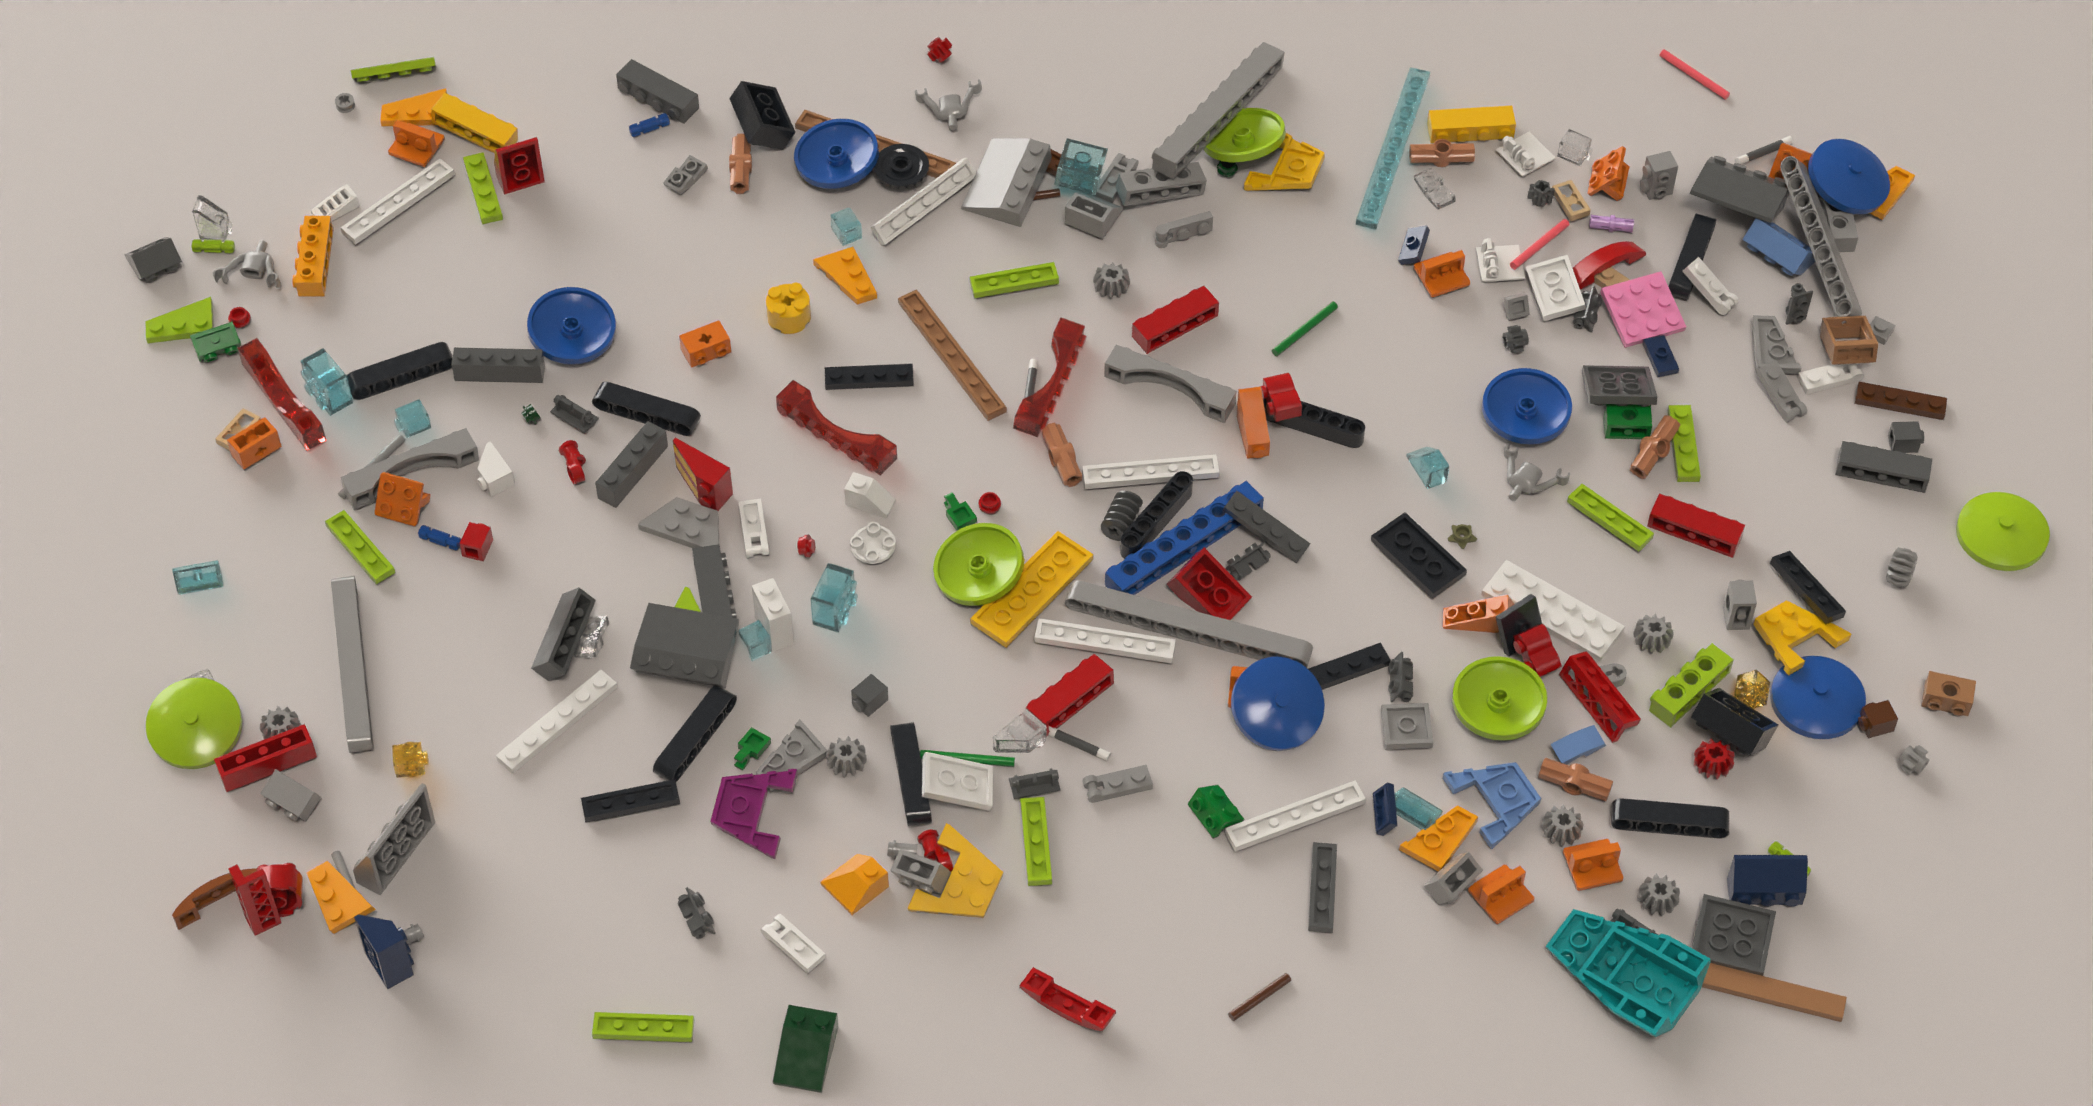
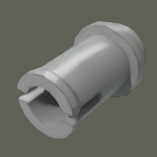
(893, 848)
(413, 933)

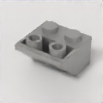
(1091, 214)

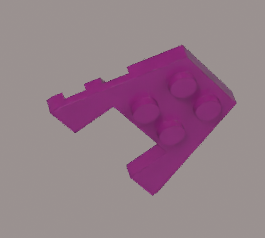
(741, 806)

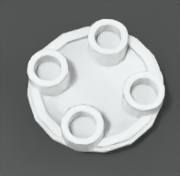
(873, 543)

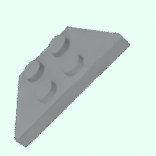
(684, 523)

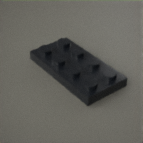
(1418, 555)

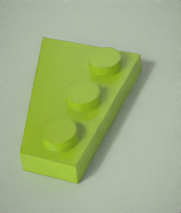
(181, 322)

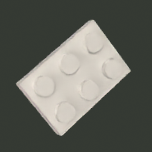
(1555, 288)
(957, 781)

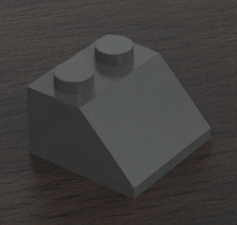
(153, 258)

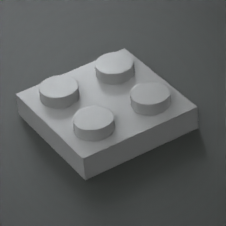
(1407, 726)

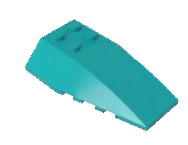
(1630, 970)

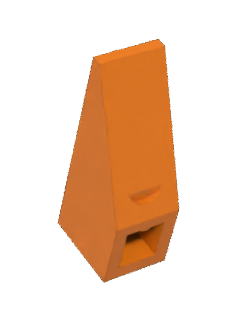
(1476, 615)

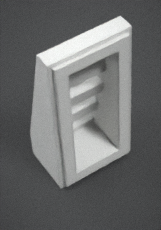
(344, 196)

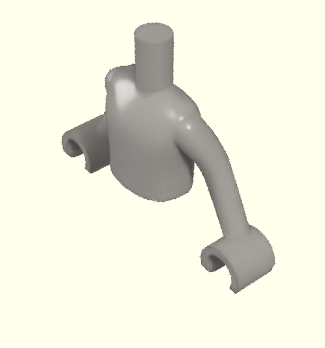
(950, 104)
(253, 266)
(1527, 476)

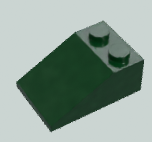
(805, 1048)

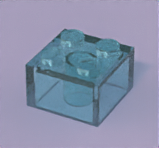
(1081, 166)
(326, 382)
(833, 597)

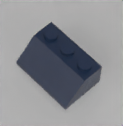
(1768, 879)
(385, 949)

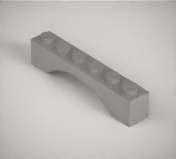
(1132, 367)
(449, 451)

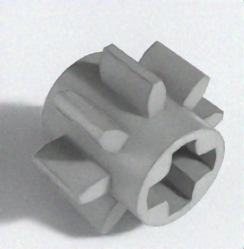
(1914, 759)

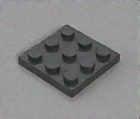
(1619, 385)
(1734, 934)

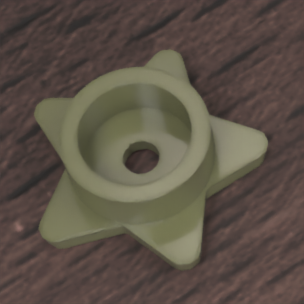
(1462, 530)

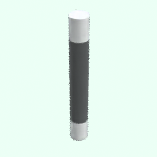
(1763, 150)
(1031, 378)
(1080, 744)

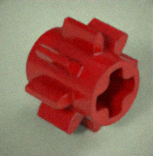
(939, 49)

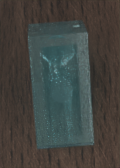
(1429, 466)

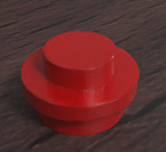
(239, 316)
(989, 503)
(806, 545)

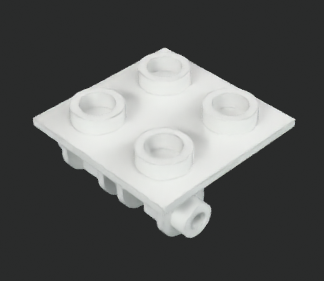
(1525, 153)
(1496, 260)

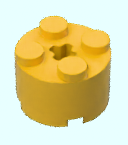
(788, 308)

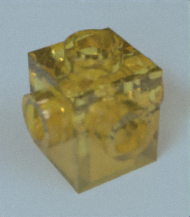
(1752, 689)
(409, 759)

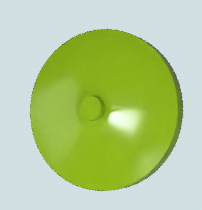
(1248, 136)
(2002, 531)
(978, 564)
(1499, 698)
(193, 723)

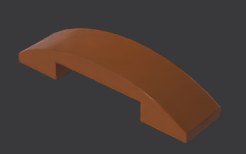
(203, 896)

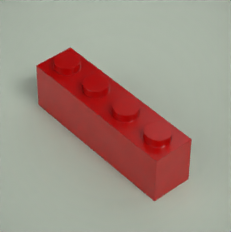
(1175, 319)
(1696, 525)
(1072, 692)
(265, 756)

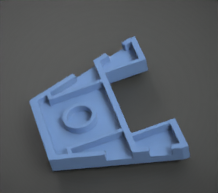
(1505, 791)

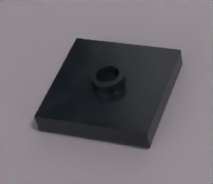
(1516, 620)

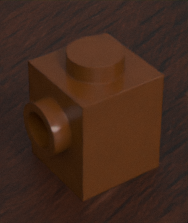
(1877, 719)

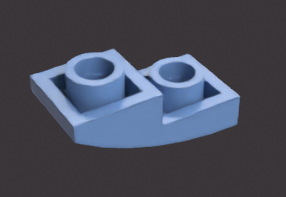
(1577, 744)

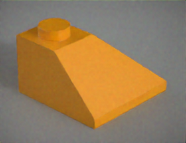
(856, 882)

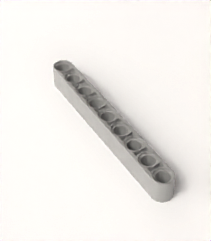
(1814, 232)
(352, 664)

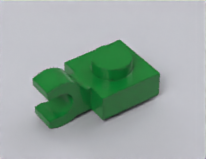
(959, 513)
(753, 745)

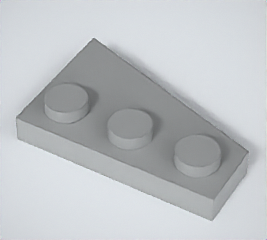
(1771, 345)
(797, 751)

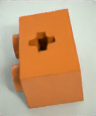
(705, 343)
(254, 443)

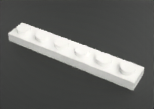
(397, 201)
(923, 201)
(1148, 471)
(1105, 640)
(556, 721)
(1295, 816)

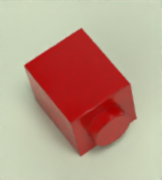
(476, 541)

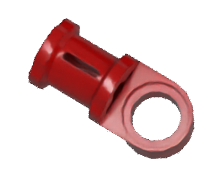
(574, 461)
(933, 850)

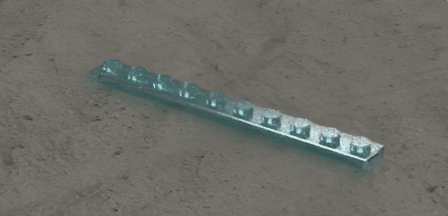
(1392, 148)

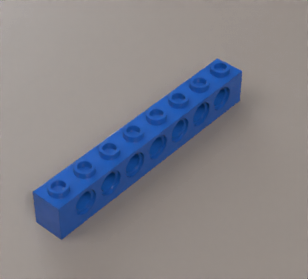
(1180, 542)

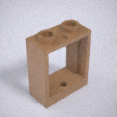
(1850, 350)

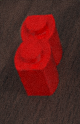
(1281, 397)
(1537, 649)

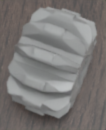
(1111, 280)
(1901, 567)
(1653, 633)
(278, 722)
(846, 756)
(1562, 825)
(1659, 894)

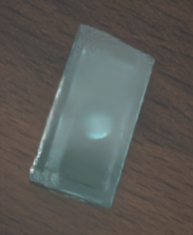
(198, 577)
(1416, 809)

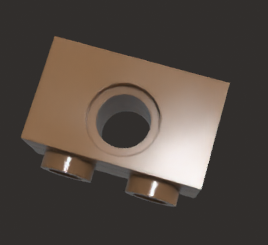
(1959, 689)

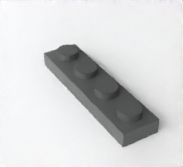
(1266, 526)
(1322, 887)

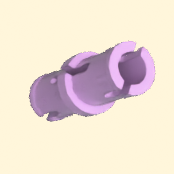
(1611, 223)

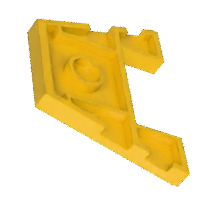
(1294, 169)
(1791, 625)
(969, 885)

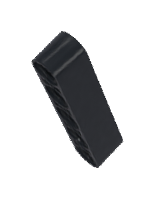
(1694, 247)
(399, 370)
(646, 407)
(1325, 425)
(1157, 513)
(694, 733)
(910, 773)
(1670, 818)

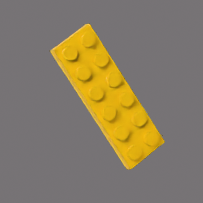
(1040, 583)

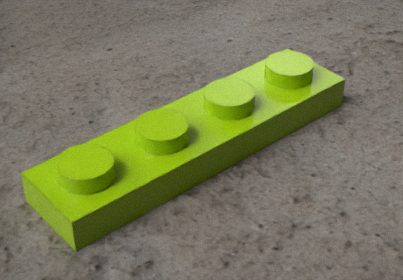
(402, 68)
(482, 188)
(1014, 280)
(1684, 445)
(1610, 517)
(360, 547)
(1036, 841)
(643, 1027)

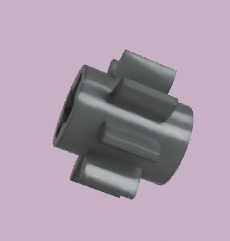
(1541, 193)
(1515, 338)

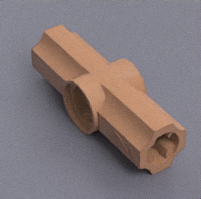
(1441, 153)
(740, 164)
(1654, 447)
(1062, 454)
(1575, 779)

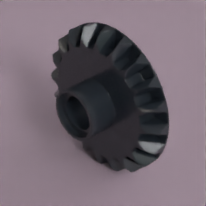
(901, 165)

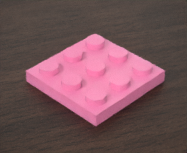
(1642, 309)

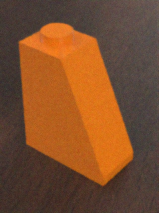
(1253, 422)

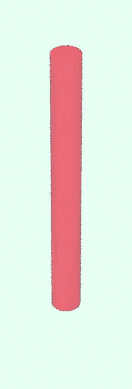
(1694, 74)
(1539, 244)

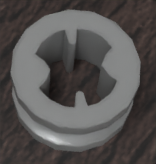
(343, 97)

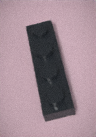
(869, 376)
(1808, 587)
(1351, 666)
(630, 800)

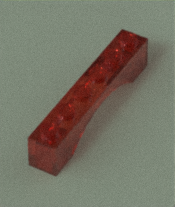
(1034, 409)
(295, 414)
(869, 449)

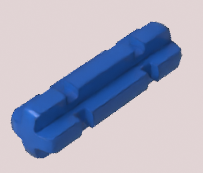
(649, 125)
(439, 537)

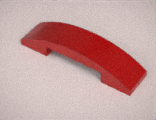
(1604, 259)
(1066, 1003)

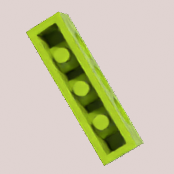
(1687, 696)

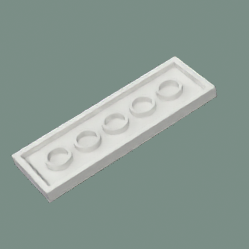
(1560, 613)

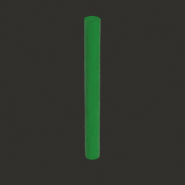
(1304, 328)
(983, 759)

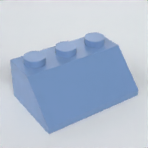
(1779, 247)

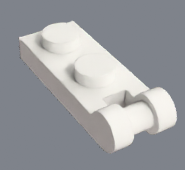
(1710, 287)
(1829, 377)
(753, 527)
(793, 943)

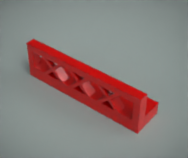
(1601, 691)
(251, 905)

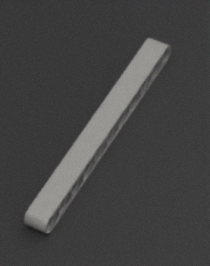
(1185, 623)

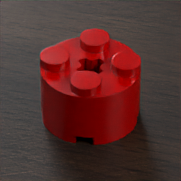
(285, 886)

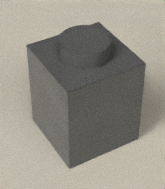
(1905, 437)
(869, 695)

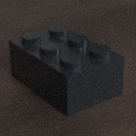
(762, 115)
(1734, 721)

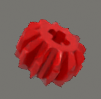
(1714, 758)

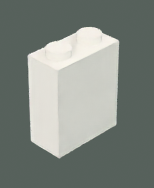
(773, 613)

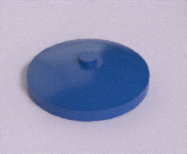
(836, 153)
(1849, 176)
(571, 325)
(1527, 406)
(1819, 698)
(1277, 703)

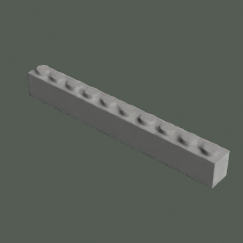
(1217, 110)

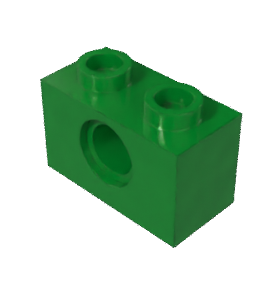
(1627, 421)

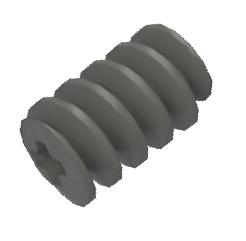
(1121, 514)

